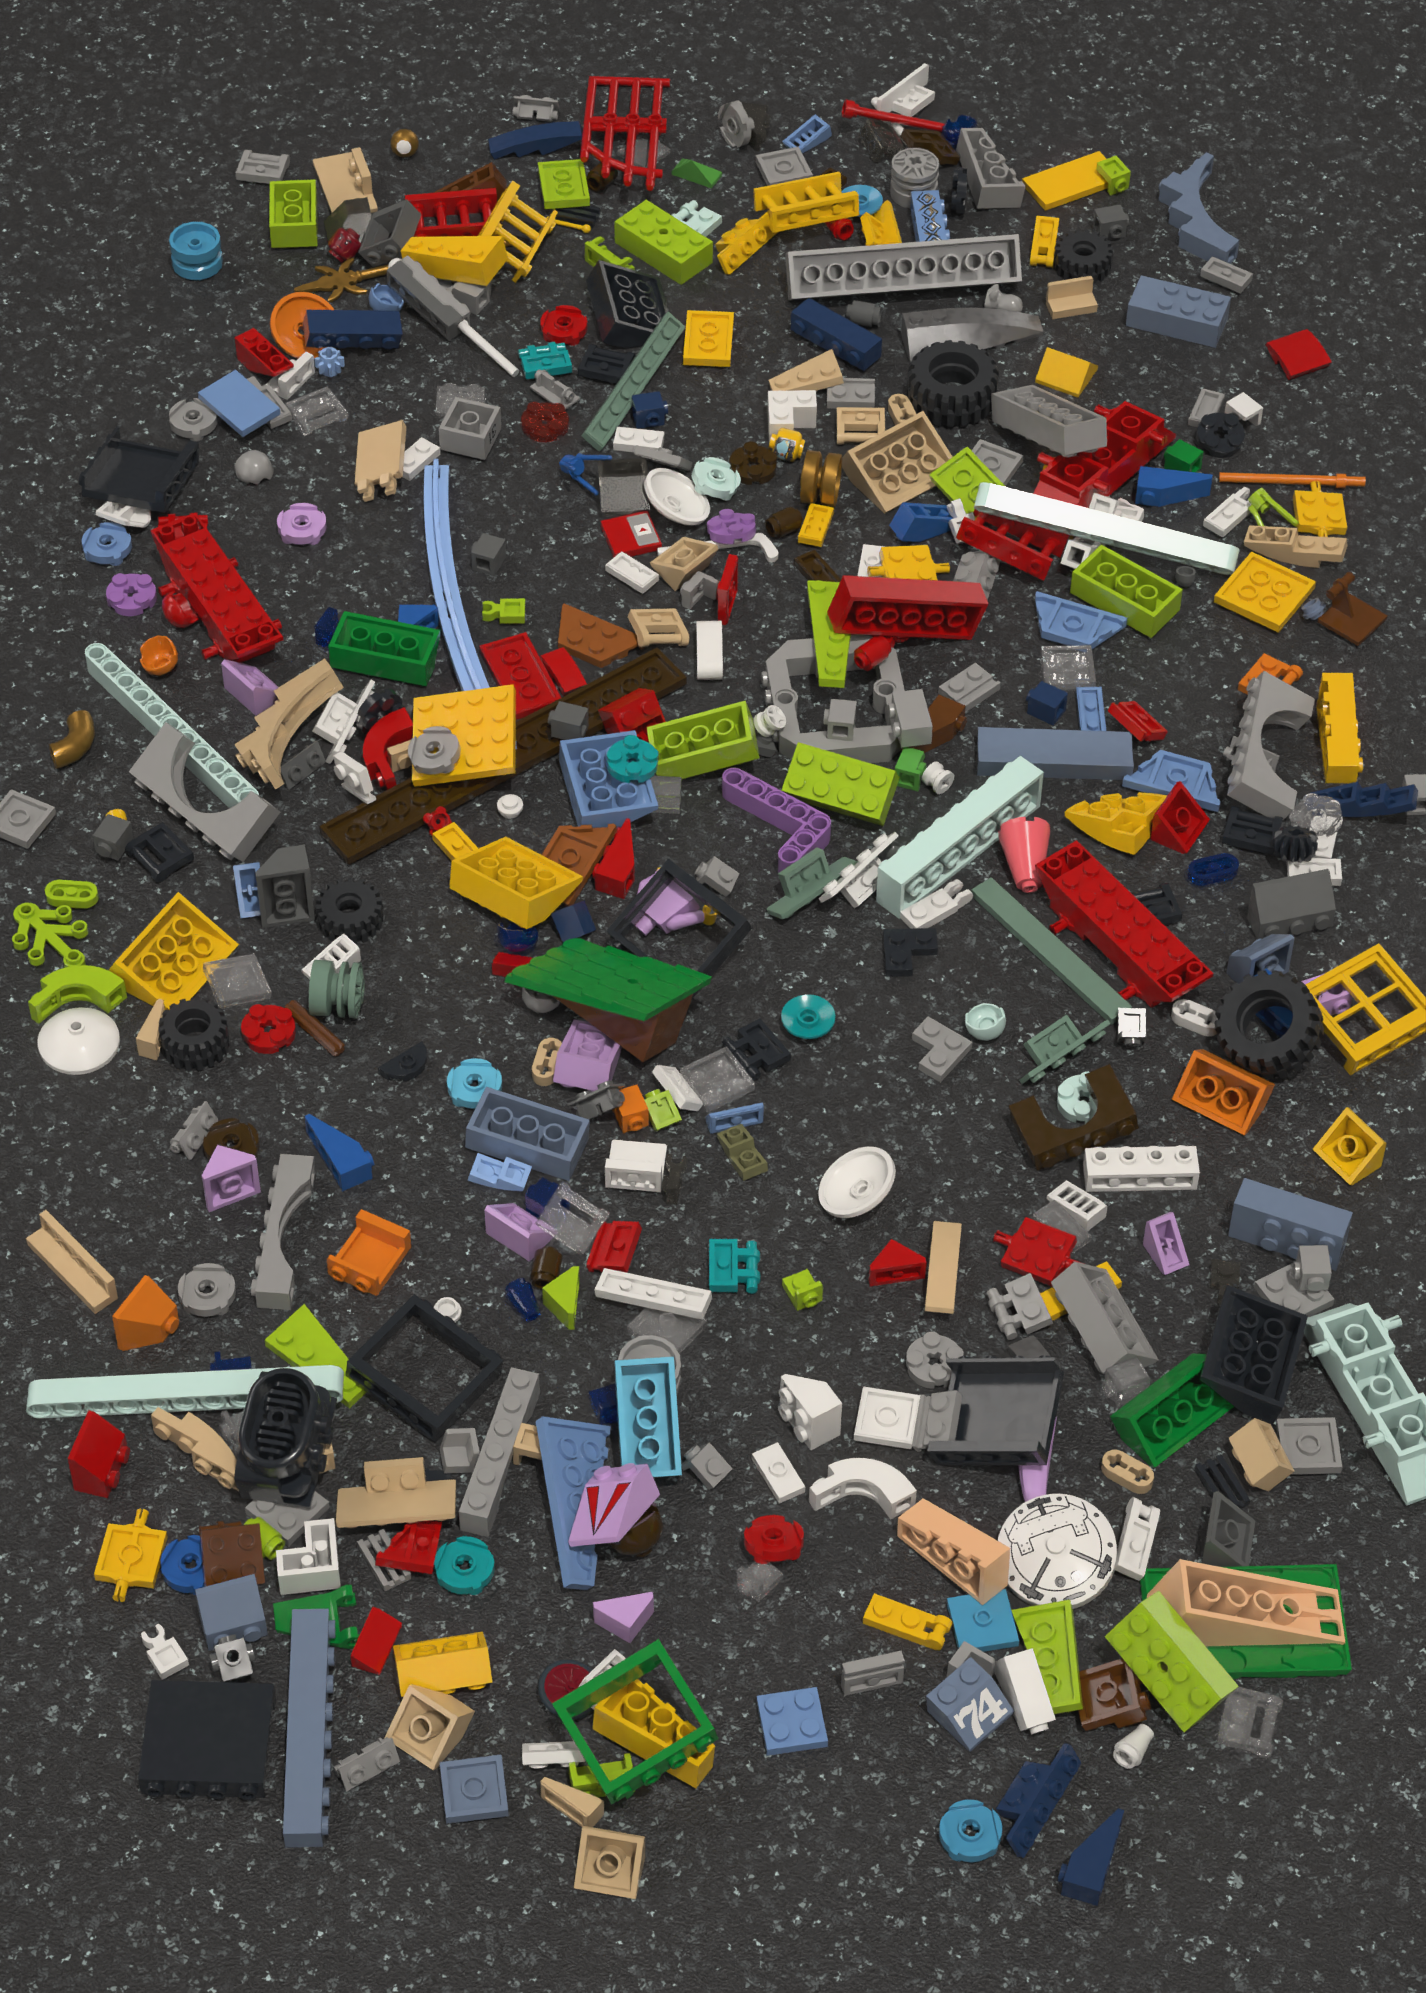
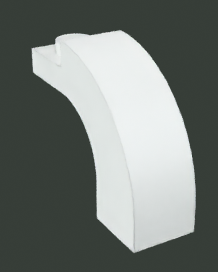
(1080, 548)
(864, 1478)

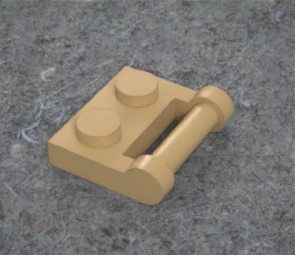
(859, 420)
(658, 621)

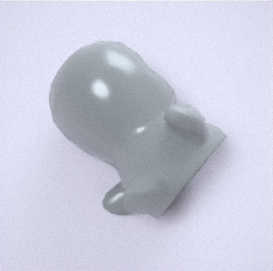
(997, 300)

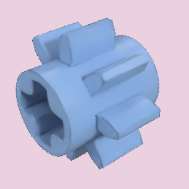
(329, 362)

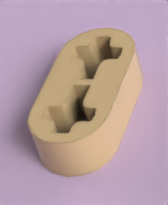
(894, 410)
(542, 1061)
(1127, 1471)

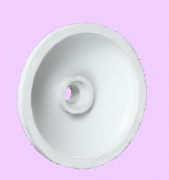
(676, 497)
(78, 1041)
(857, 1182)

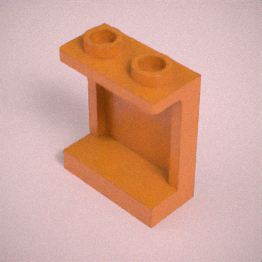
(370, 1253)

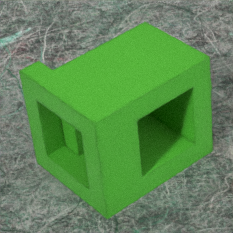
(910, 768)

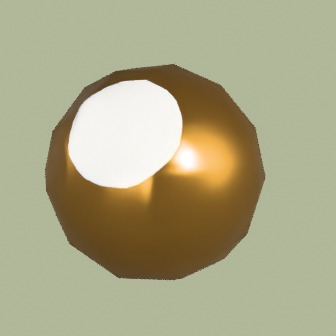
(404, 143)

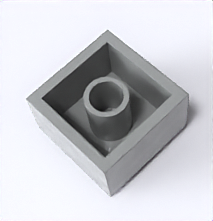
(470, 428)

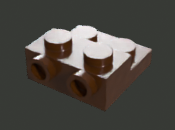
(1112, 1695)

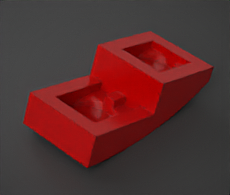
(564, 670)

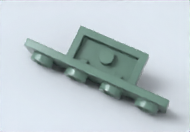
(806, 881)
(1055, 1042)

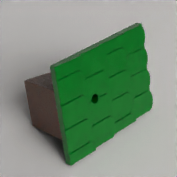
(619, 993)

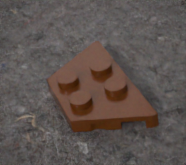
(593, 638)
(579, 851)

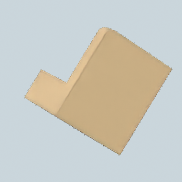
(526, 1443)

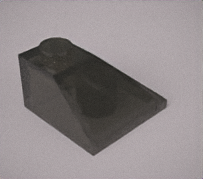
(350, 213)

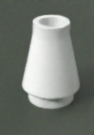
(1132, 1747)

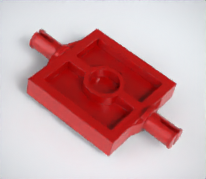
(1037, 1250)

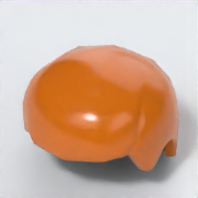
(158, 655)

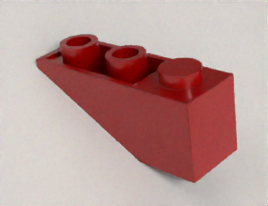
(260, 355)
(617, 869)

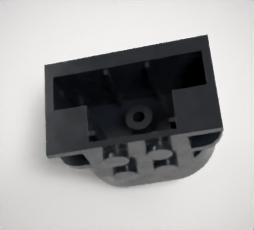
(284, 1438)

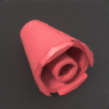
(1024, 846)

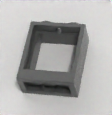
(375, 246)

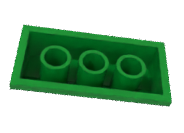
(384, 648)
(1169, 1412)

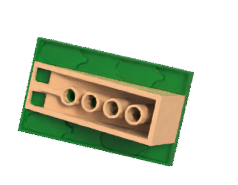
(1260, 1617)

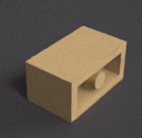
(1260, 1455)

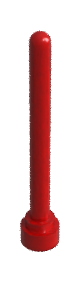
(851, 110)

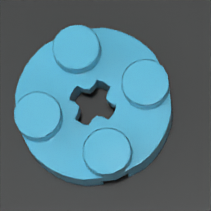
(472, 1069)

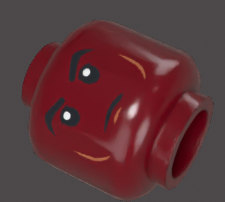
(344, 244)

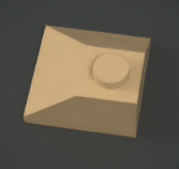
(429, 1724)

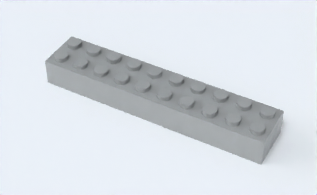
(903, 267)

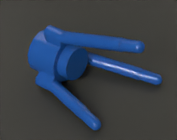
(575, 466)

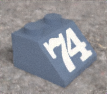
(969, 1704)

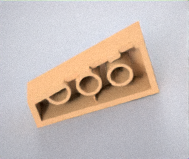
(956, 1549)

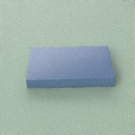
(239, 403)

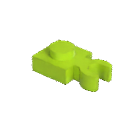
(508, 611)

